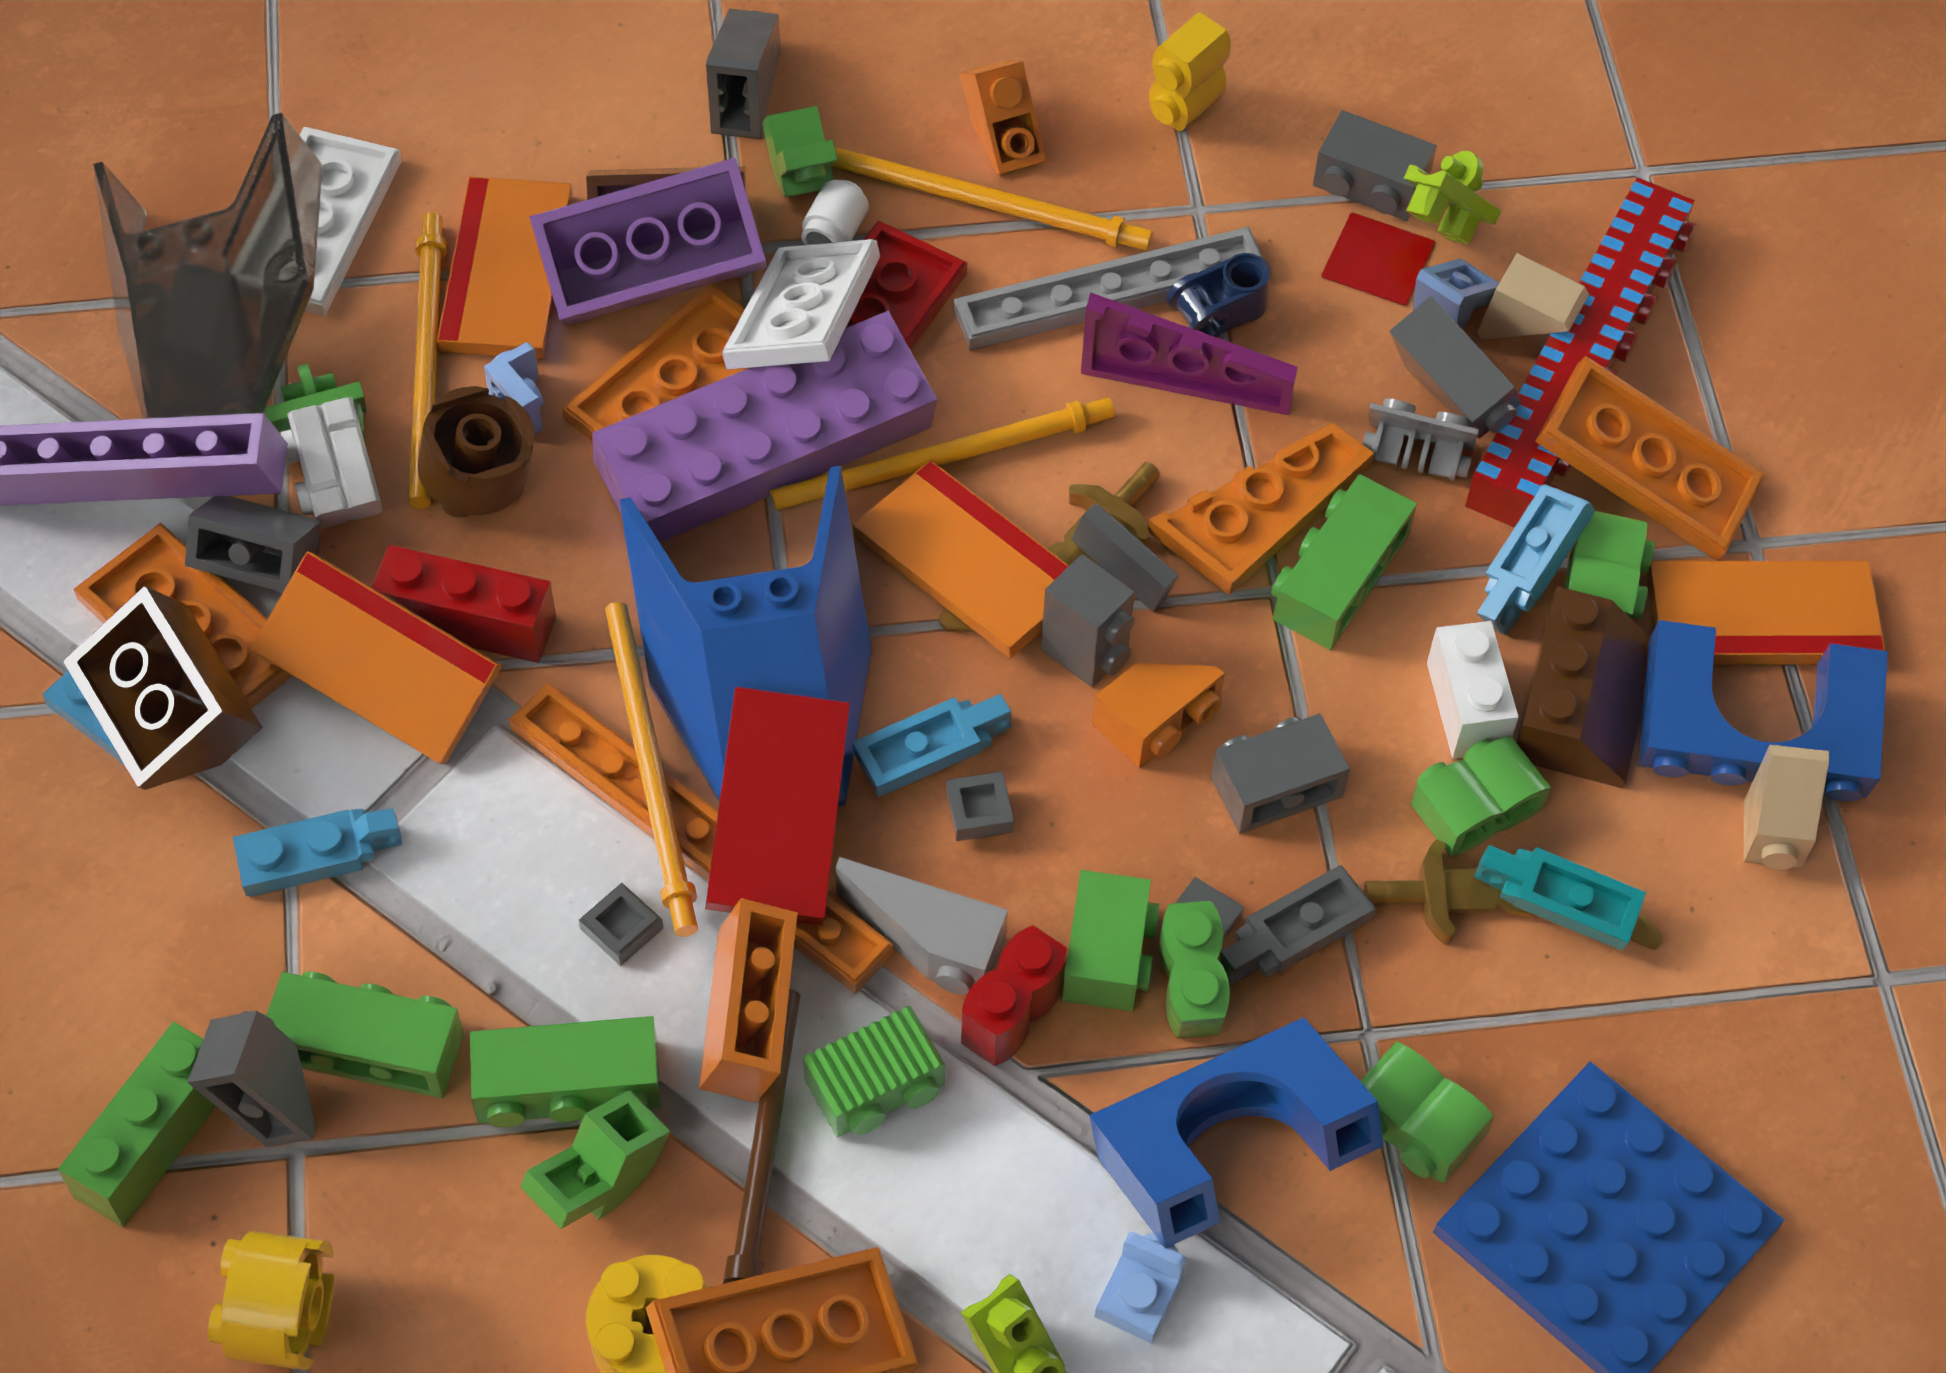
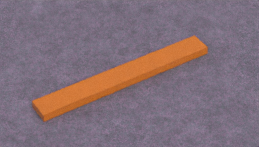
(610, 769)

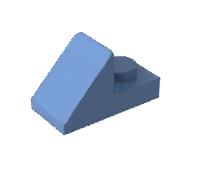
(1456, 288)

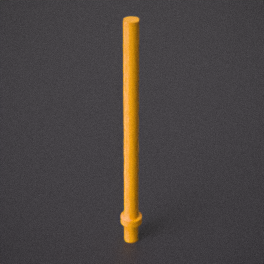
(1113, 231)
(431, 249)
(1072, 418)
(678, 891)

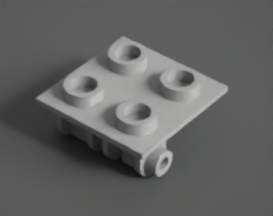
(1447, 432)

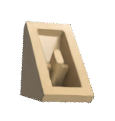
(1532, 302)

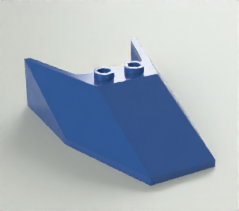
(758, 631)

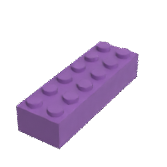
(765, 430)

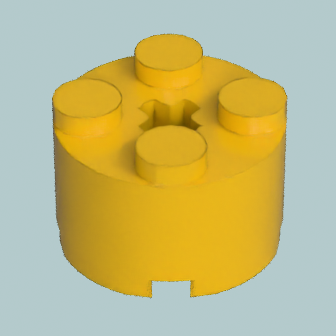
(273, 1299)
(619, 1315)

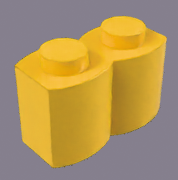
(1189, 71)

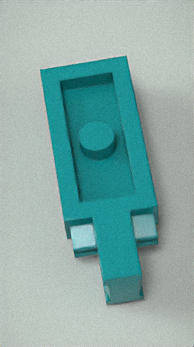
(1564, 893)

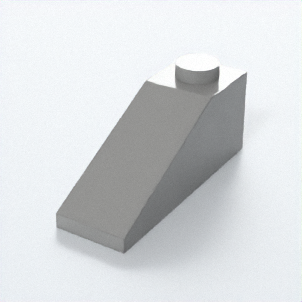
(934, 929)

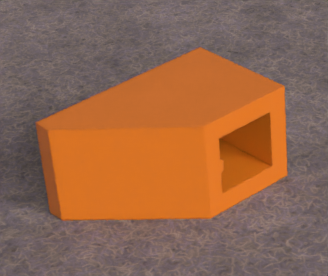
(1003, 114)
(1154, 705)

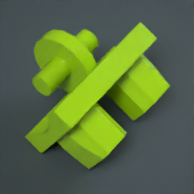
(1453, 190)
(1011, 1332)

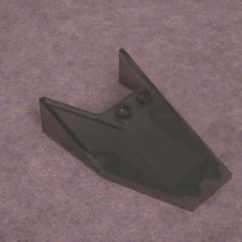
(218, 295)

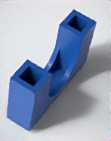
(1689, 735)
(1276, 1076)

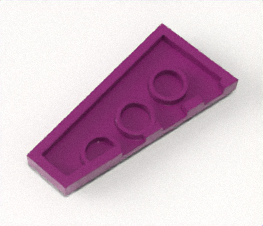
(1170, 357)

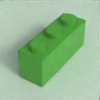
(1342, 560)
(368, 1032)
(562, 1069)
(139, 1130)

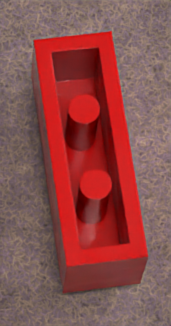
(471, 601)

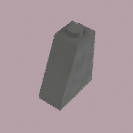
(742, 72)
(1455, 368)

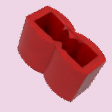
(1013, 995)

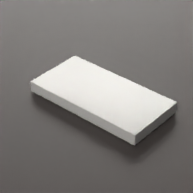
(352, 190)
(802, 304)

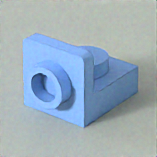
(514, 375)
(1141, 1286)

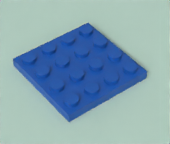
(1608, 1226)

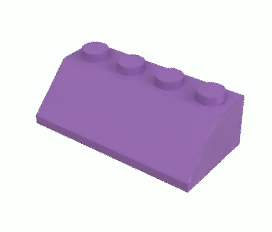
(648, 242)

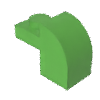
(799, 151)
(603, 1165)

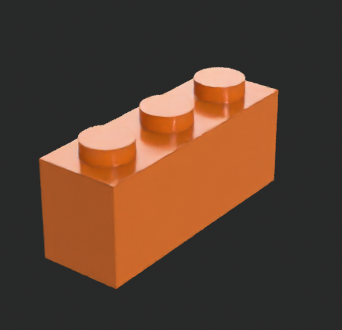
(748, 1001)

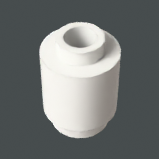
(835, 213)

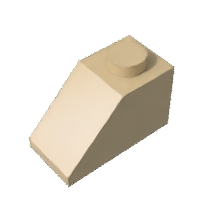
(1784, 807)

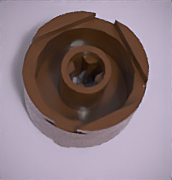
(475, 451)

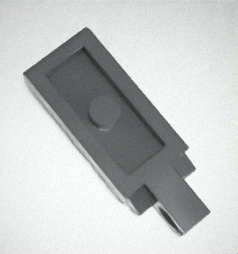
(1297, 926)

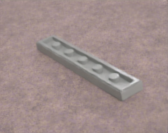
(1063, 297)

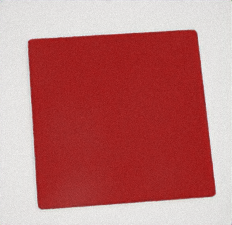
(1378, 258)

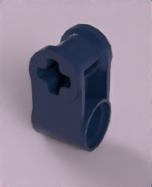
(1223, 294)

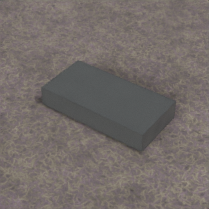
(1124, 556)

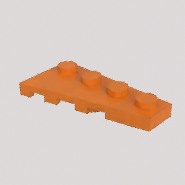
(1262, 508)

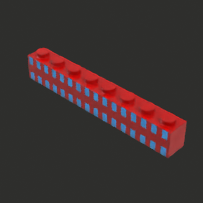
(1620, 288)

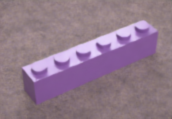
(141, 459)

